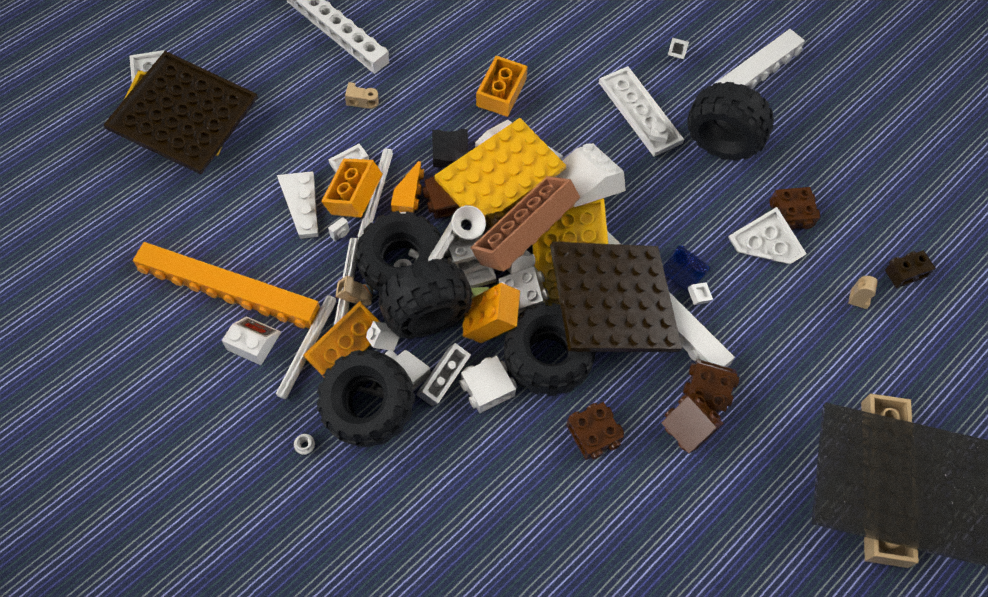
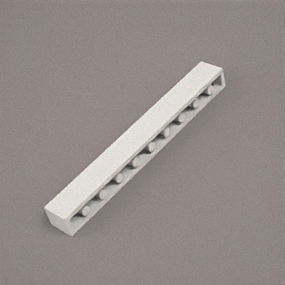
(693, 335)

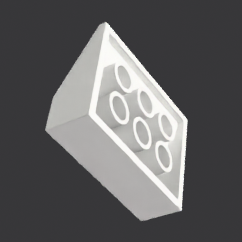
(592, 174)

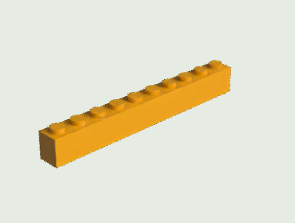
(226, 285)

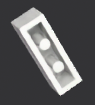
(443, 374)

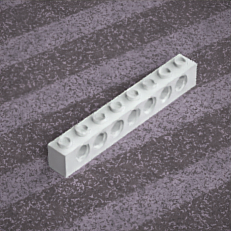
(344, 32)

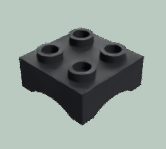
(449, 146)

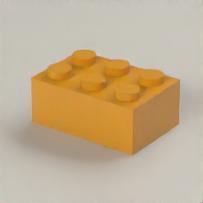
(501, 86)
(352, 187)
(492, 313)

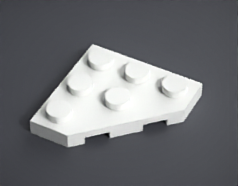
(768, 239)

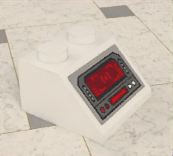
(250, 339)

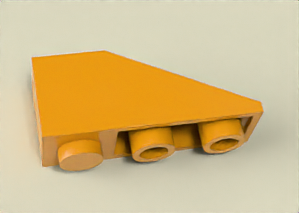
(407, 190)

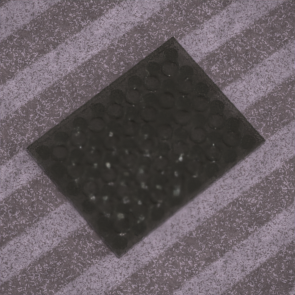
(902, 483)

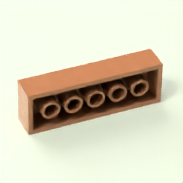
(525, 223)

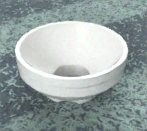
(476, 219)

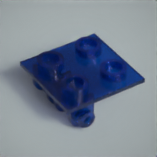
(685, 268)

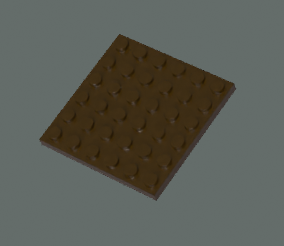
(181, 112)
(614, 298)

